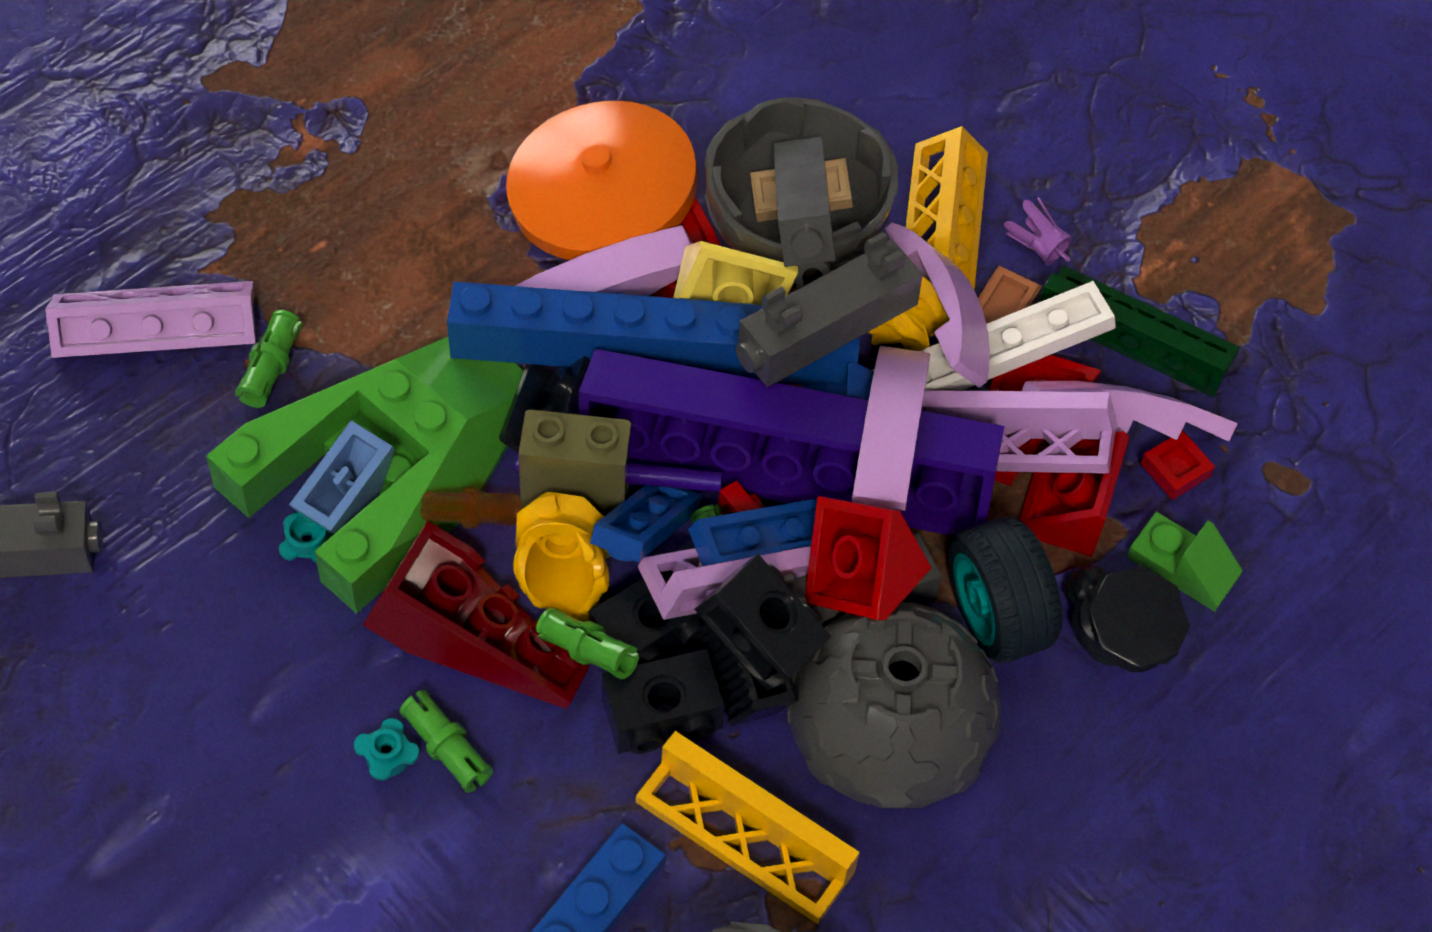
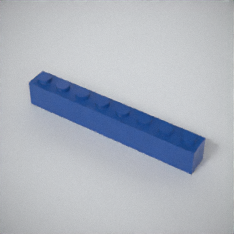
(566, 325)

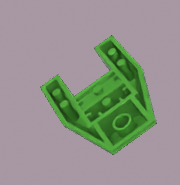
(445, 436)

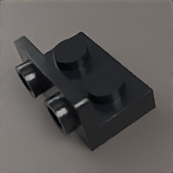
(543, 391)

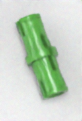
(269, 358)
(587, 643)
(446, 741)

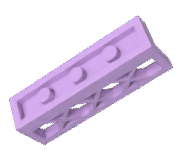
(151, 319)
(1046, 415)
(693, 584)

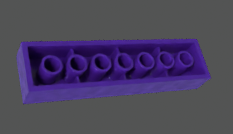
(786, 438)

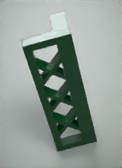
(1155, 336)

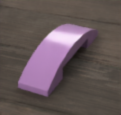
(966, 333)
(891, 428)

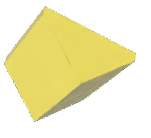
(729, 275)

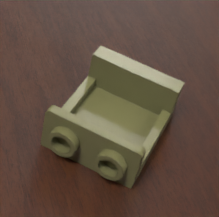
(574, 458)

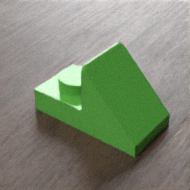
(1196, 564)

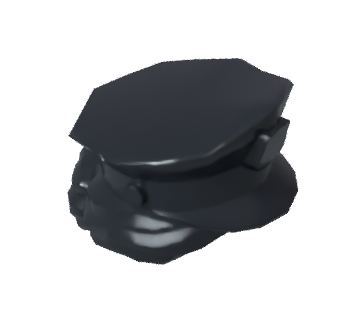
(1126, 616)

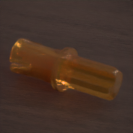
(471, 507)

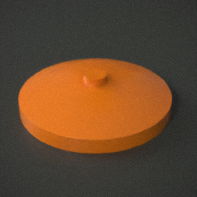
(601, 177)

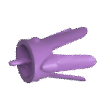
(1048, 239)

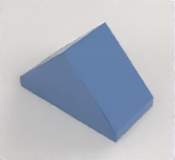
(345, 479)

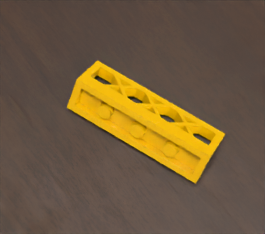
(960, 200)
(758, 810)

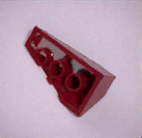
(461, 618)

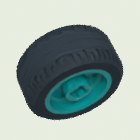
(1005, 589)

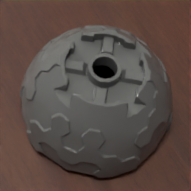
(747, 147)
(889, 736)

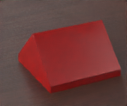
(1073, 507)
(862, 559)

